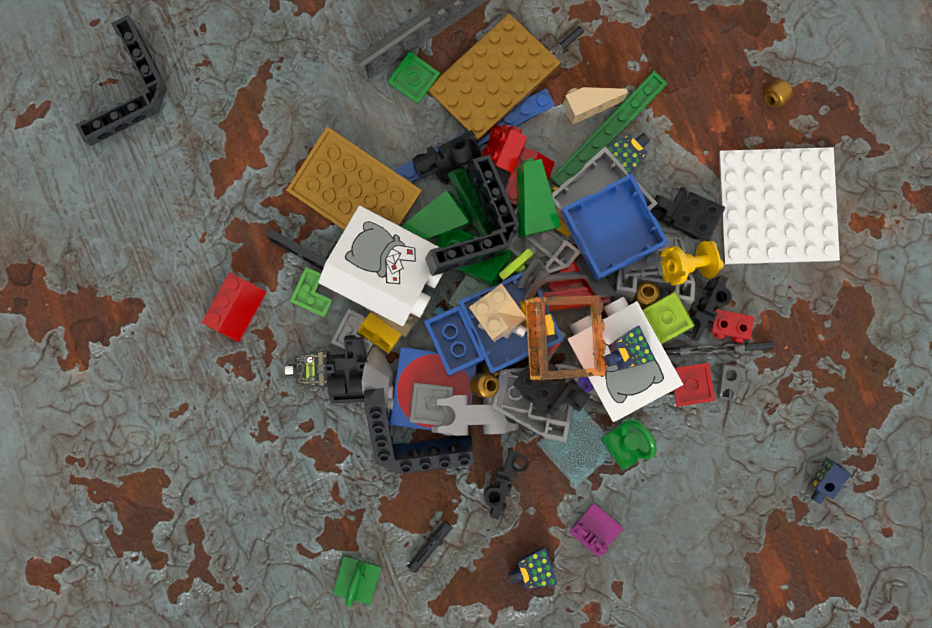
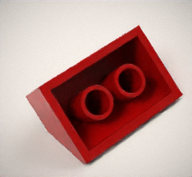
(511, 188)
(234, 307)

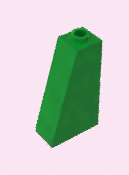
(534, 200)
(439, 218)

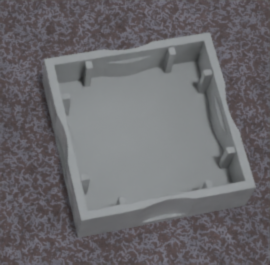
(594, 177)

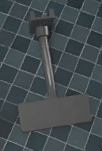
(537, 275)

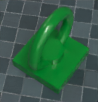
(630, 443)
(356, 581)

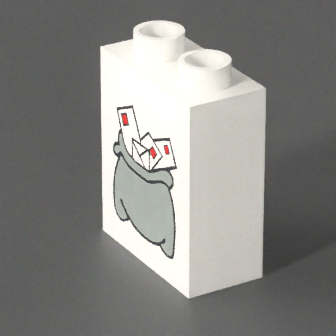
(380, 267)
(633, 387)

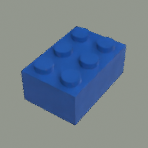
(454, 341)

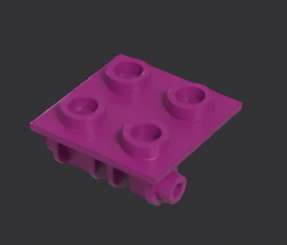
(596, 530)

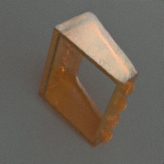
(538, 341)

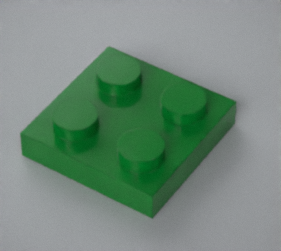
(413, 78)

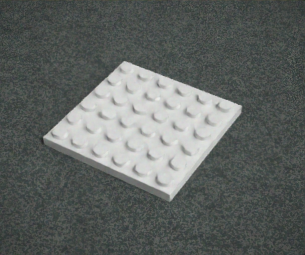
(778, 206)

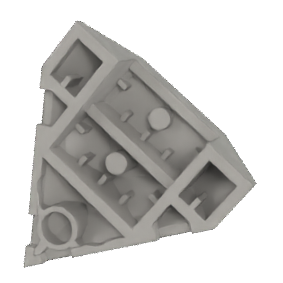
(547, 246)
(378, 375)

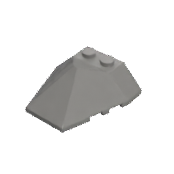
(515, 406)

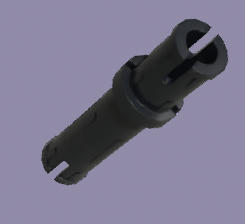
(415, 564)

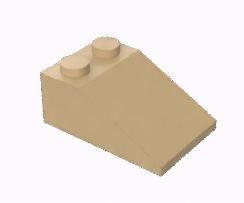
(590, 101)

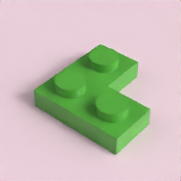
(306, 295)

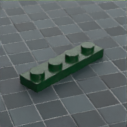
(470, 199)

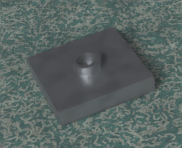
(421, 407)

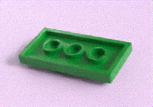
(485, 271)

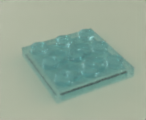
(581, 452)

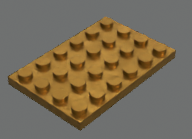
(494, 77)
(343, 177)

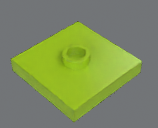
(517, 265)
(668, 317)

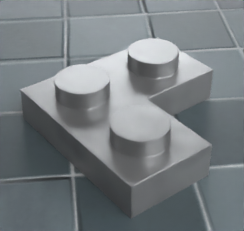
(350, 326)

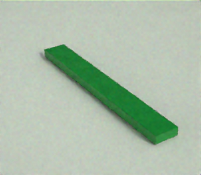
(610, 128)

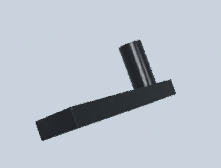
(298, 250)

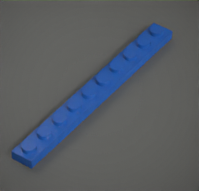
(523, 112)

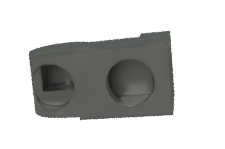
(728, 381)

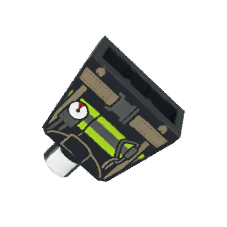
(310, 369)

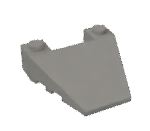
(686, 291)

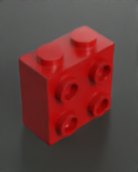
(505, 146)

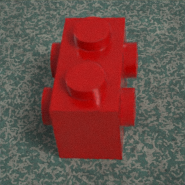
(730, 326)

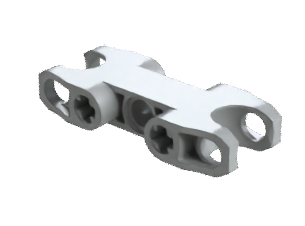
(461, 415)

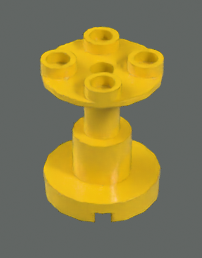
(677, 264)

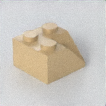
(497, 313)

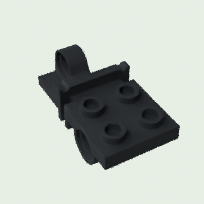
(451, 156)
(690, 214)
(708, 304)
(346, 372)
(551, 392)
(503, 488)

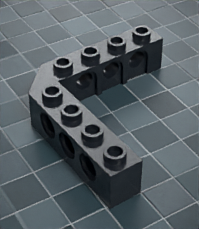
(137, 108)
(500, 217)
(410, 457)

